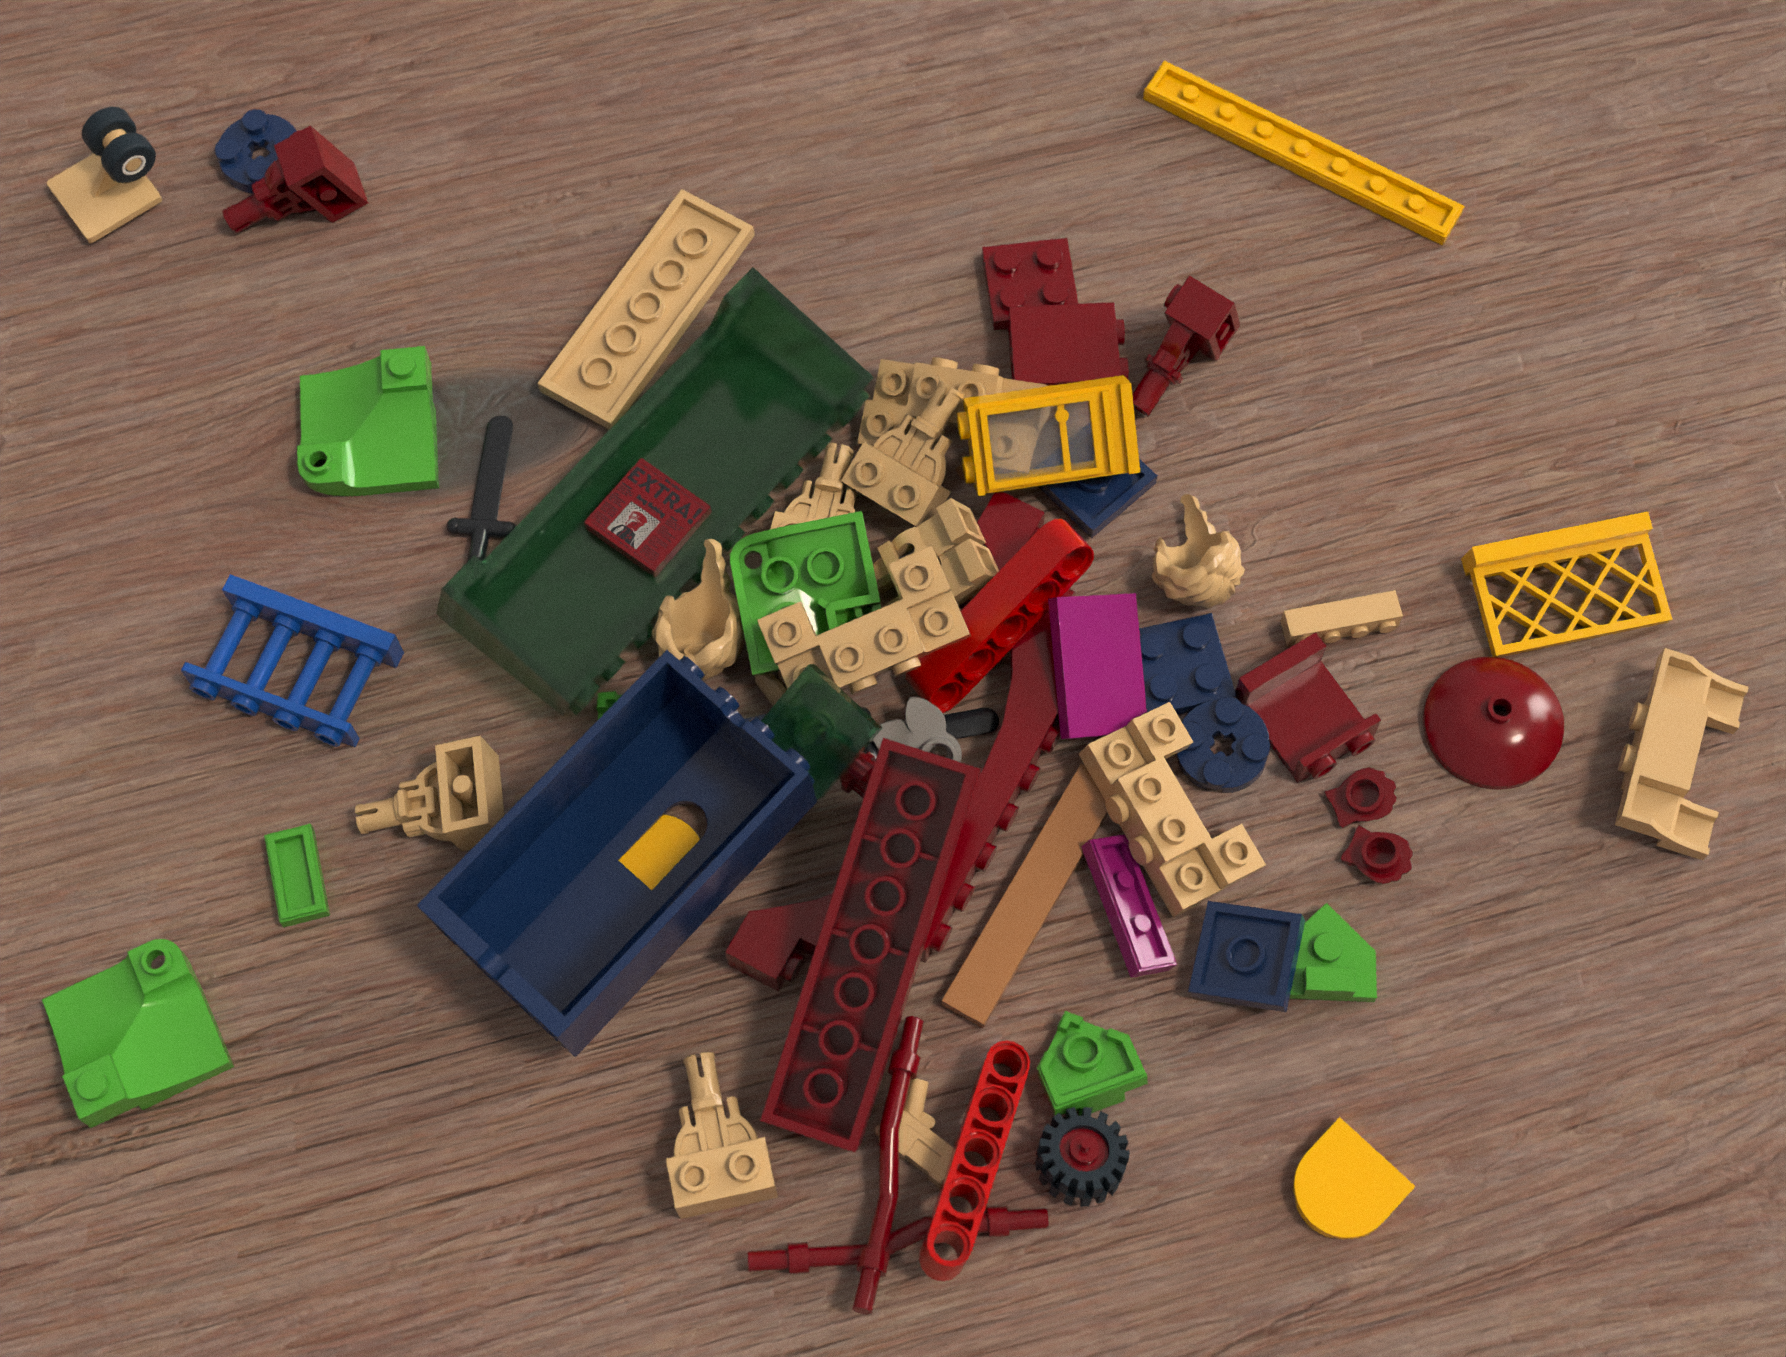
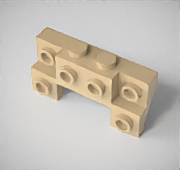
(908, 388)
(877, 641)
(1666, 750)
(1159, 817)

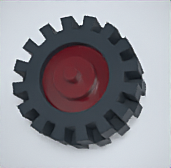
(1082, 1156)

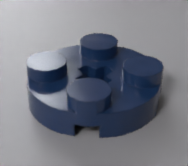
(243, 138)
(1250, 745)

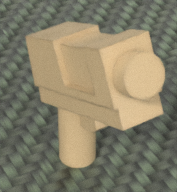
(917, 1140)

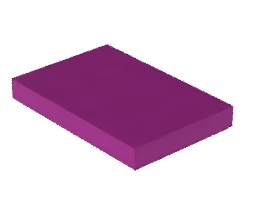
(1097, 663)

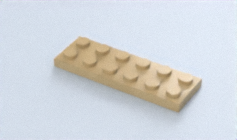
(646, 309)

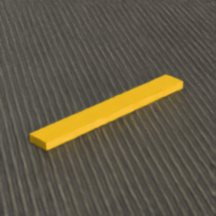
(1303, 152)

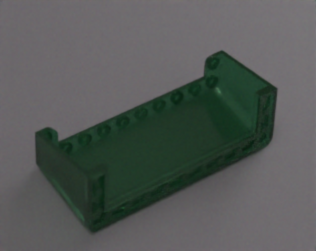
(720, 423)

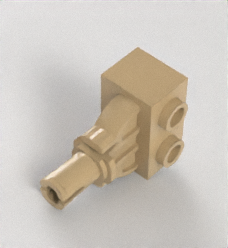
(908, 462)
(828, 492)
(448, 800)
(719, 1158)

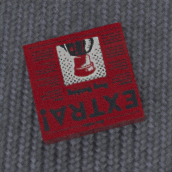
(648, 517)

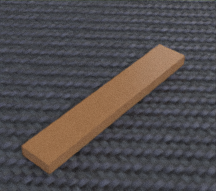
(1027, 901)

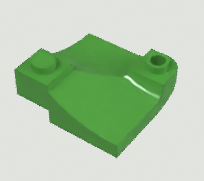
(370, 426)
(811, 562)
(135, 1034)

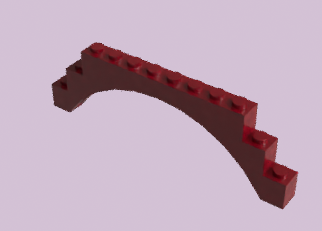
(772, 938)

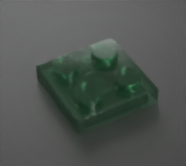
(821, 726)

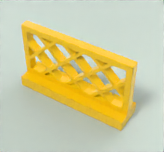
(1560, 546)

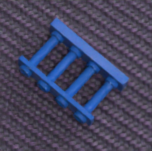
(289, 618)

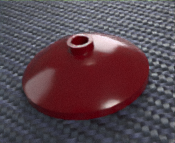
(1488, 747)

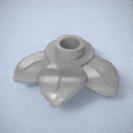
(921, 729)

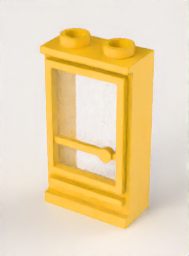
(1049, 435)

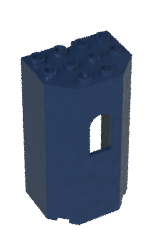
(545, 889)

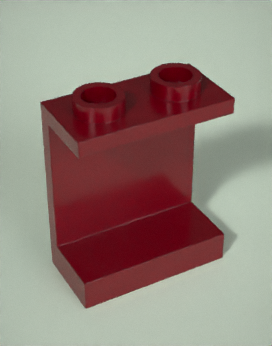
(1065, 343)
(1306, 710)

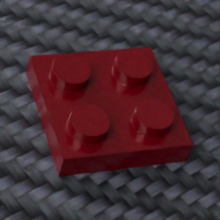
(1027, 276)

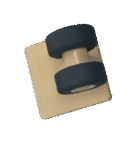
(112, 181)

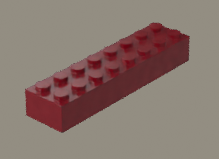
(870, 945)

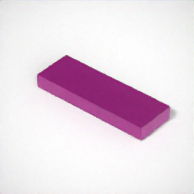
(1129, 906)

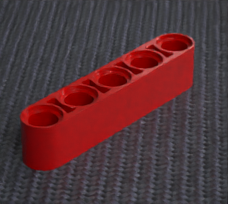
(1004, 613)
(963, 1178)

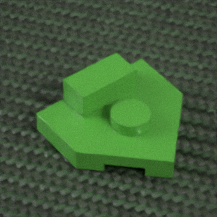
(1334, 961)
(1088, 1066)

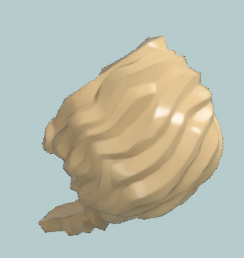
(1203, 567)
(703, 621)

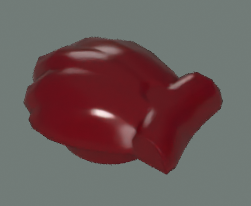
(1363, 797)
(1379, 855)

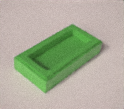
(297, 875)

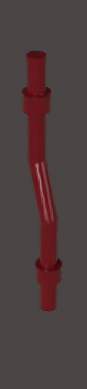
(799, 1257)
(874, 1258)

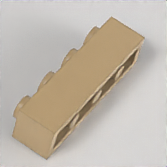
(1343, 618)

